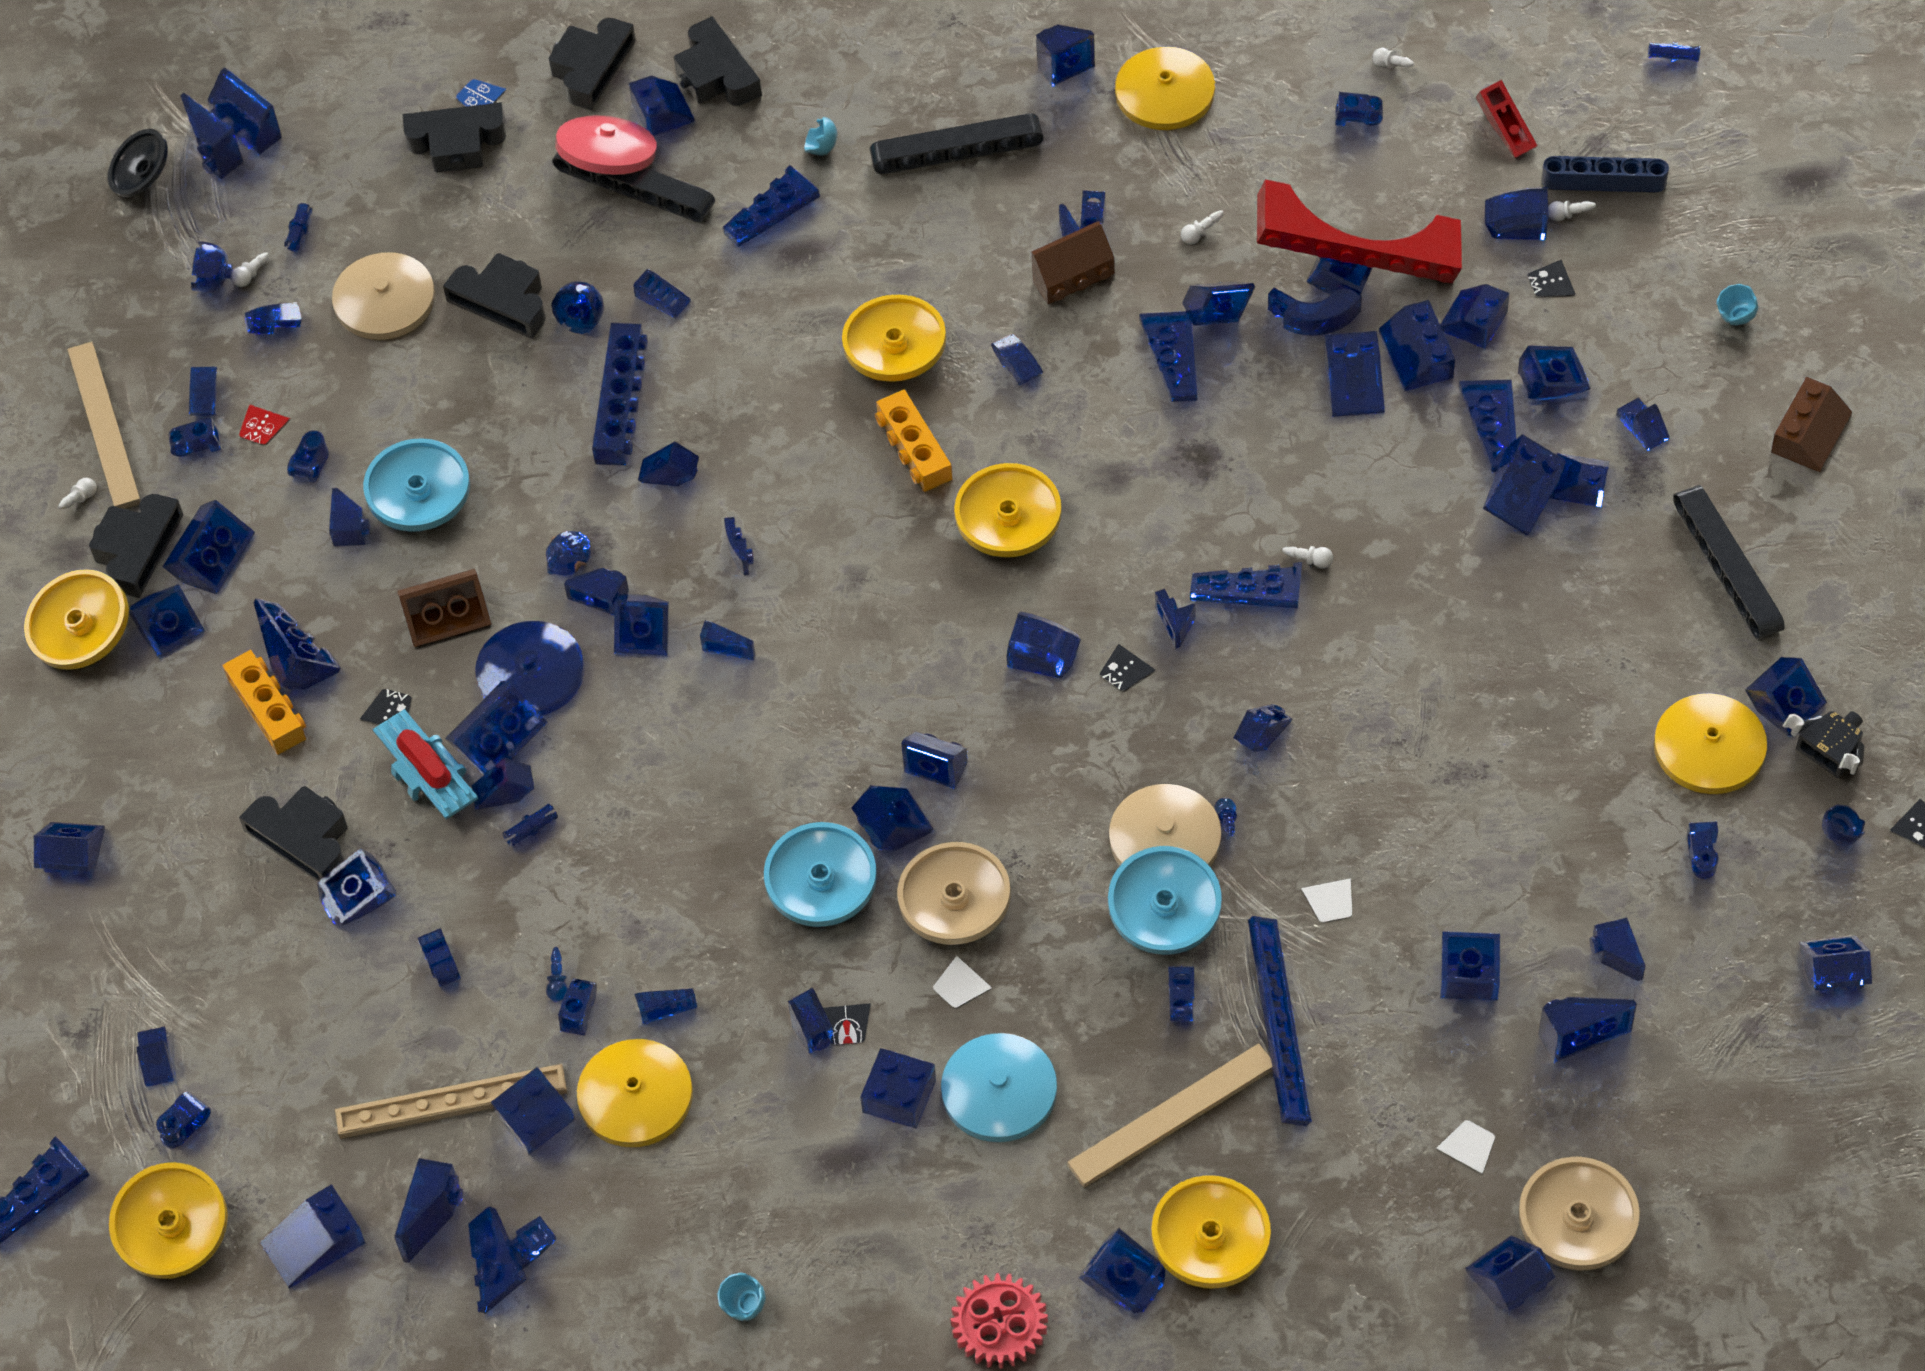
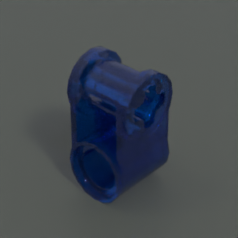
(309, 460)
(183, 1118)

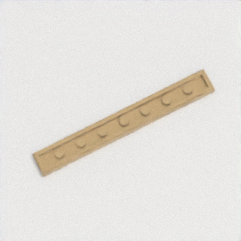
(104, 426)
(433, 1103)
(1170, 1115)

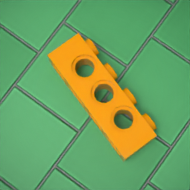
(936, 467)
(282, 733)

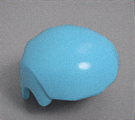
(821, 139)
(1737, 304)
(741, 1296)

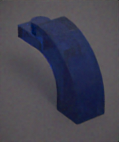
(1316, 317)

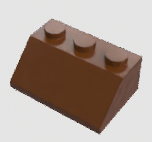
(1072, 263)
(1811, 425)
(444, 607)

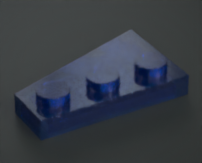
(496, 1259)

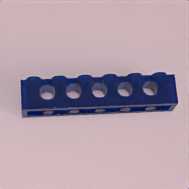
(618, 394)

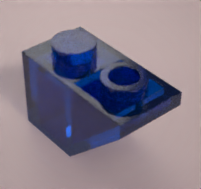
(1262, 727)

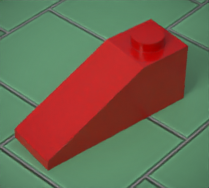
(1506, 118)

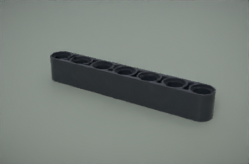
(956, 143)
(650, 188)
(1728, 562)

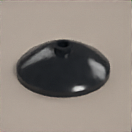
(138, 163)

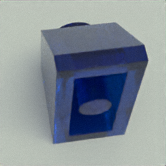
(669, 466)
(347, 521)
(597, 589)
(503, 784)
(1618, 948)
(810, 1021)

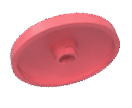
(605, 145)

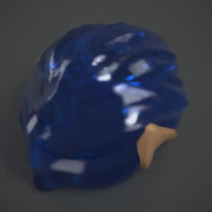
(567, 553)

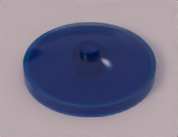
(537, 660)

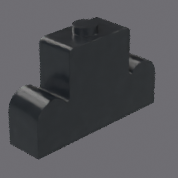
(590, 59)
(715, 66)
(455, 134)
(501, 294)
(135, 541)
(299, 831)

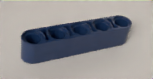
(1605, 174)

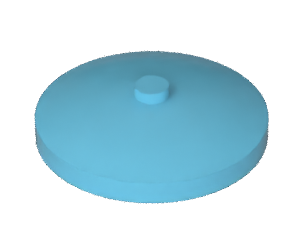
(416, 484)
(820, 874)
(1164, 900)
(999, 1087)

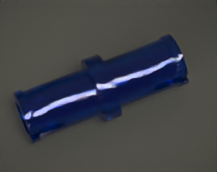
(1674, 51)
(298, 227)
(530, 825)

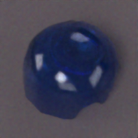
(1842, 825)

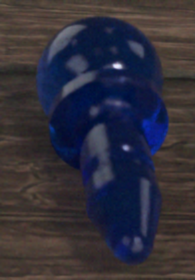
(1226, 813)
(556, 987)

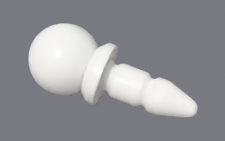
(1384, 58)
(1558, 211)
(1192, 233)
(242, 275)
(83, 489)
(1320, 557)

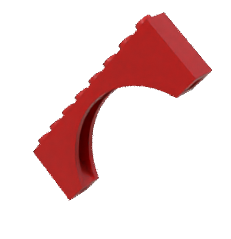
(1291, 226)

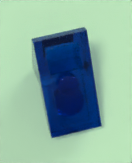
(1644, 423)
(1175, 620)
(155, 1056)

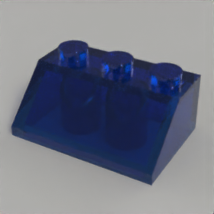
(244, 112)
(1417, 346)
(209, 548)
(496, 728)

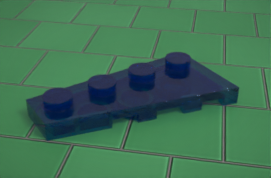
(777, 203)
(1173, 350)
(1492, 415)
(1261, 587)
(45, 1183)

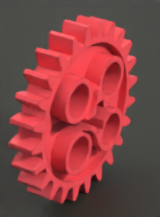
(1007, 1343)

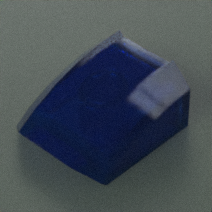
(1518, 214)
(1552, 372)
(1041, 646)
(355, 888)
(1124, 1272)

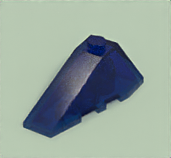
(290, 650)

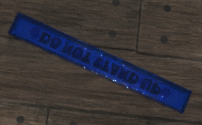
(1279, 1021)

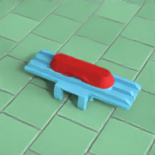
(422, 767)

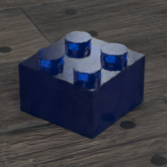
(1470, 966)
(898, 1088)
(533, 1110)

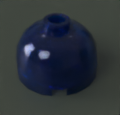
(210, 267)
(578, 306)

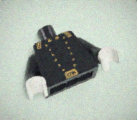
(1830, 740)

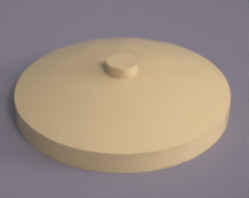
(383, 296)
(1165, 818)
(954, 893)
(1579, 1213)

